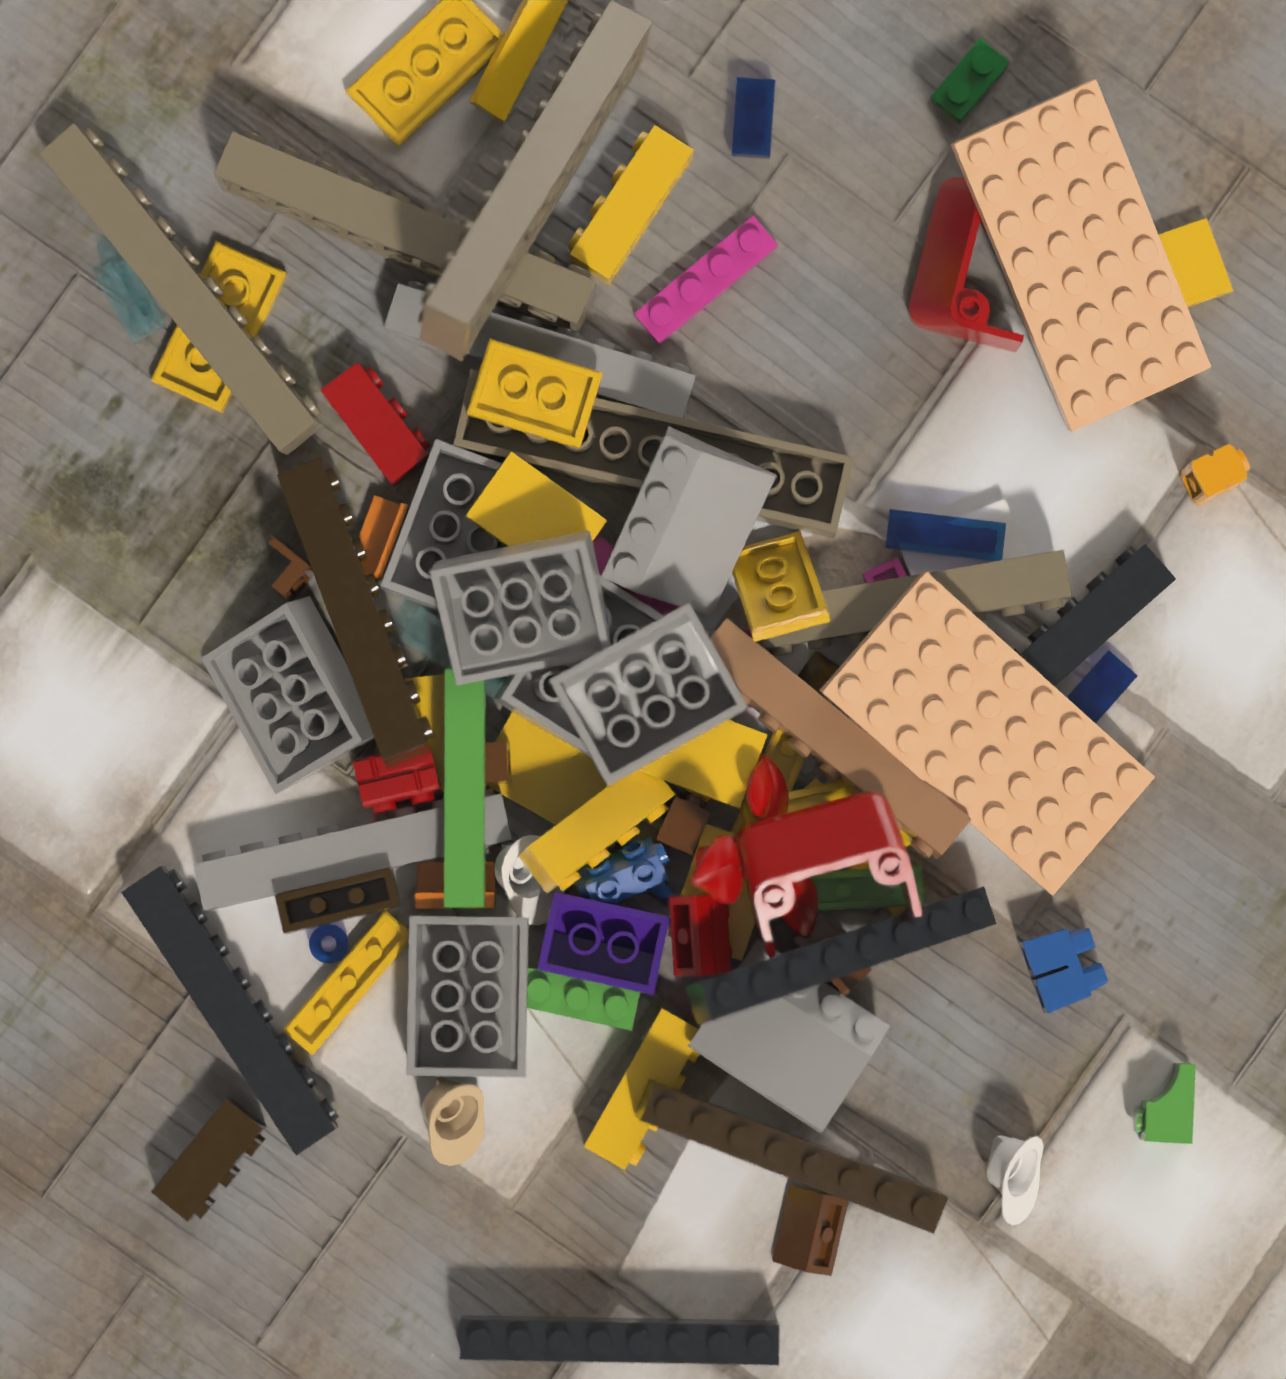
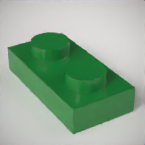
(969, 80)

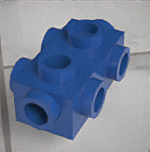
(627, 873)

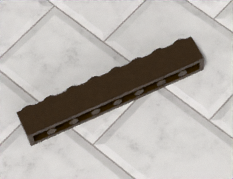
(354, 612)
(791, 1156)

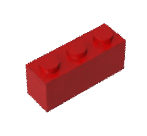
(377, 423)

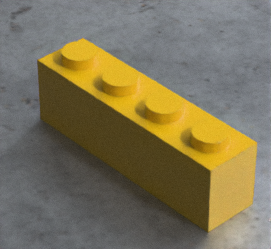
(630, 205)
(594, 827)
(659, 1058)

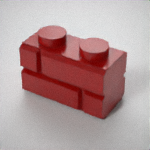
(384, 787)
(699, 935)

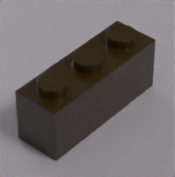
(338, 900)
(210, 1160)

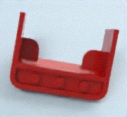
(938, 292)
(817, 842)

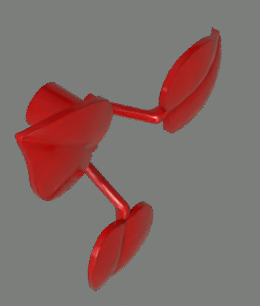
(720, 865)

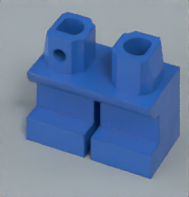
(1070, 983)

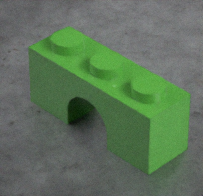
(581, 999)

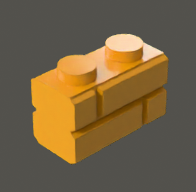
(1215, 474)

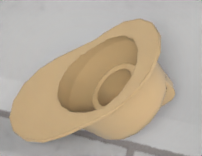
(454, 1120)

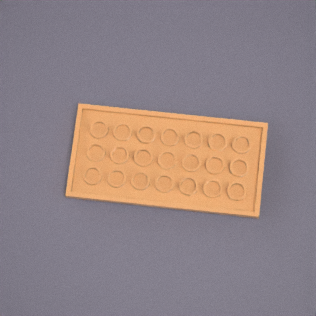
(1081, 254)
(987, 732)

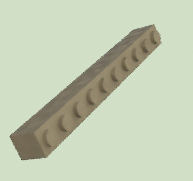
(181, 288)

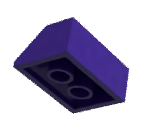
(603, 943)

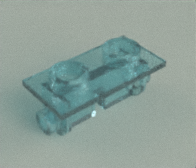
(130, 300)

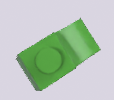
(1171, 1113)

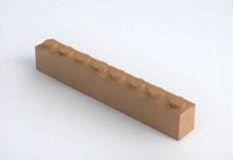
(836, 742)

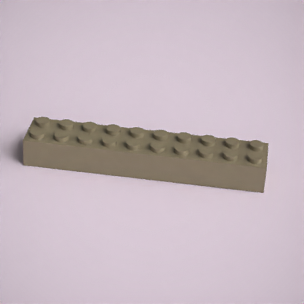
(533, 180)
(390, 225)
(626, 438)

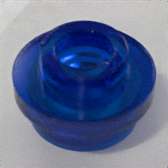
(318, 951)

